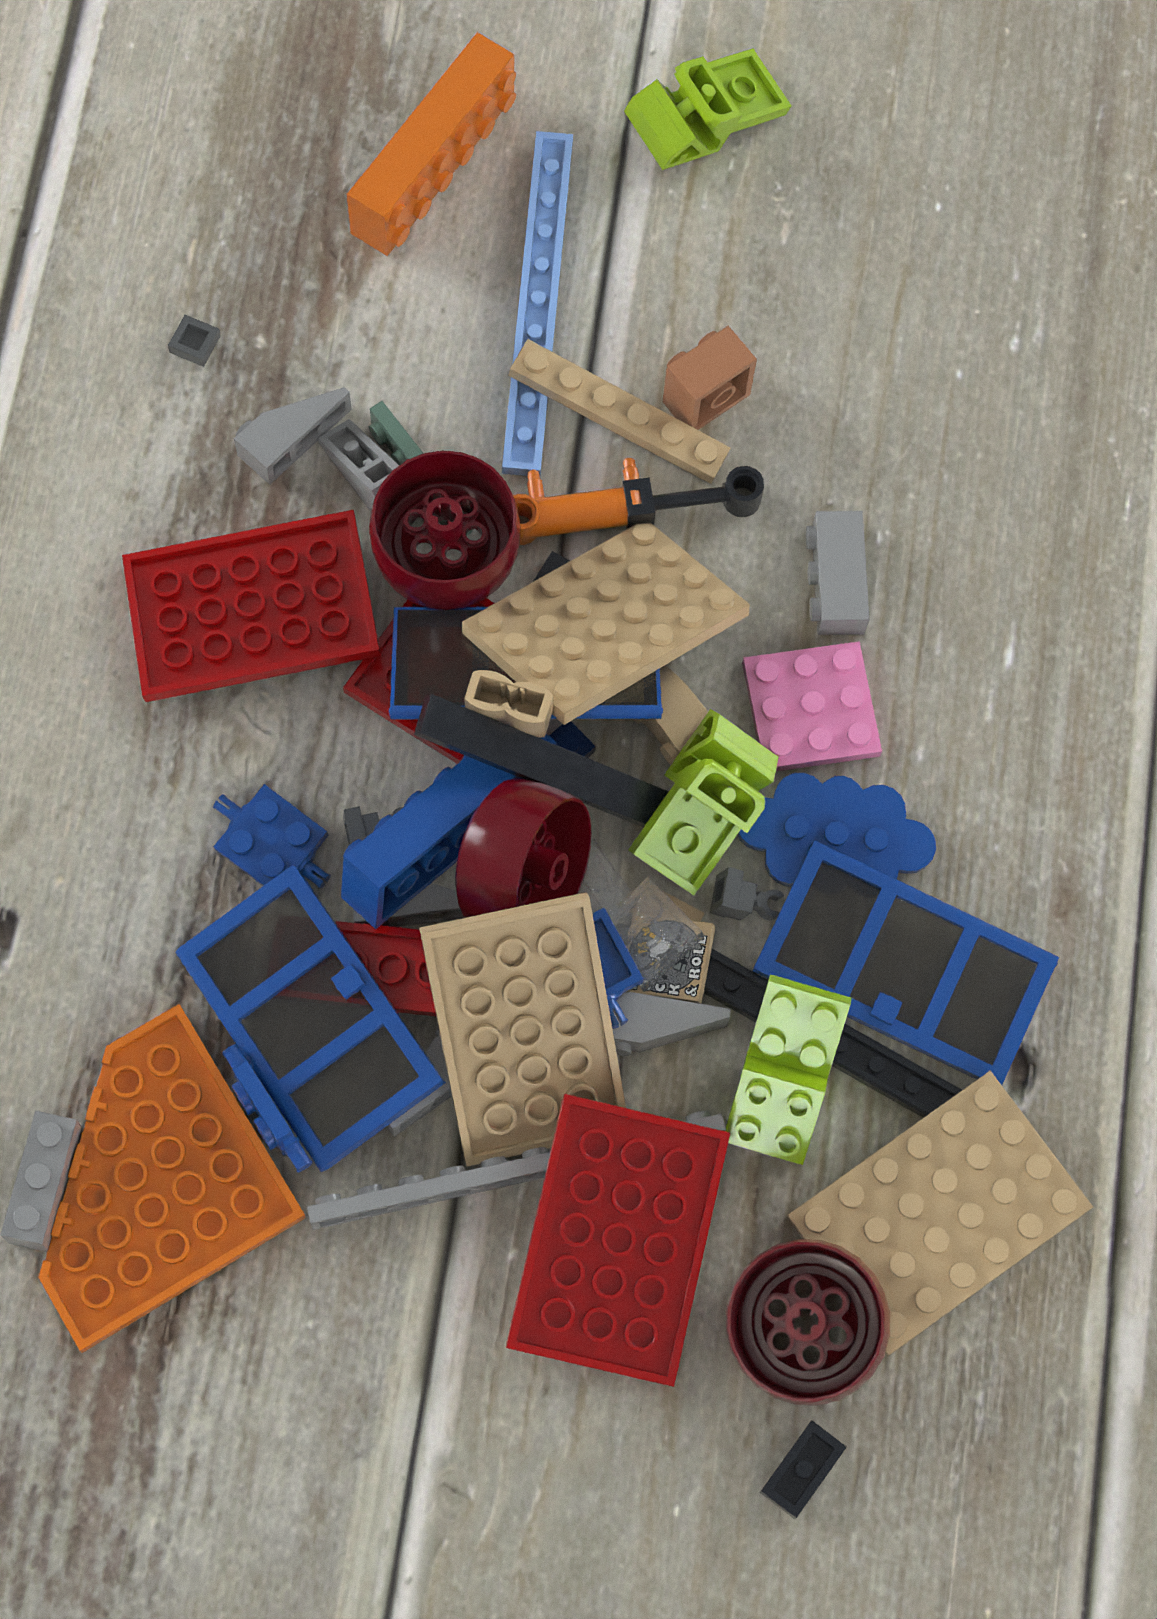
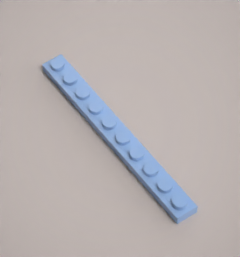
(538, 296)

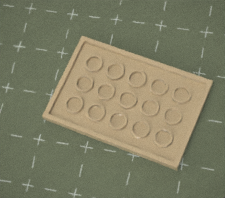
(606, 619)
(521, 1021)
(947, 1206)

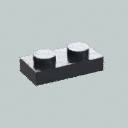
(803, 1469)

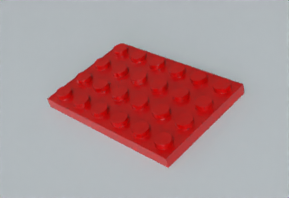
(250, 606)
(618, 1240)

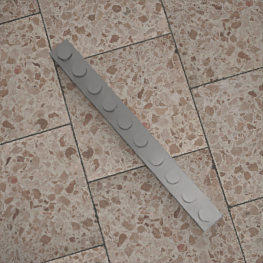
(451, 1184)

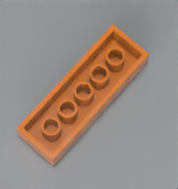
(432, 145)

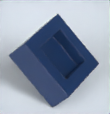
(572, 739)

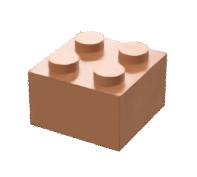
(709, 378)

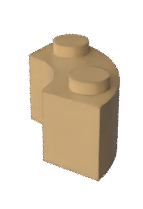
(680, 715)

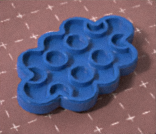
(843, 816)

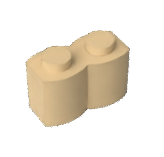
(516, 704)

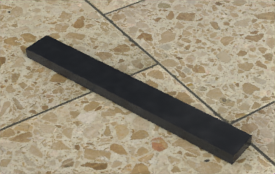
(537, 760)
(856, 1053)

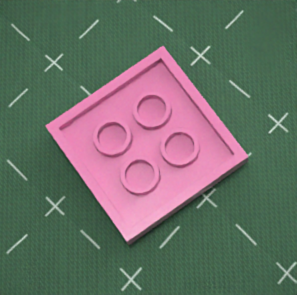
(813, 705)

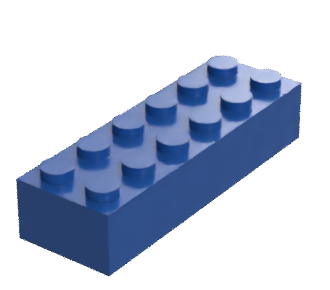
(417, 841)

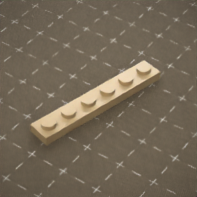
(619, 411)

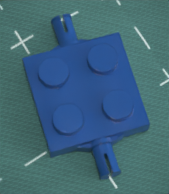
(270, 838)
(617, 965)
(270, 1122)

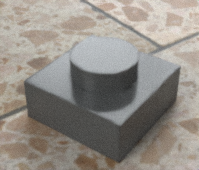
(194, 340)

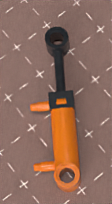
(628, 504)

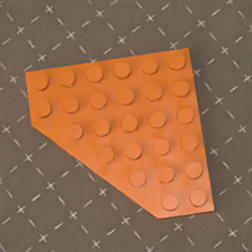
(158, 1185)

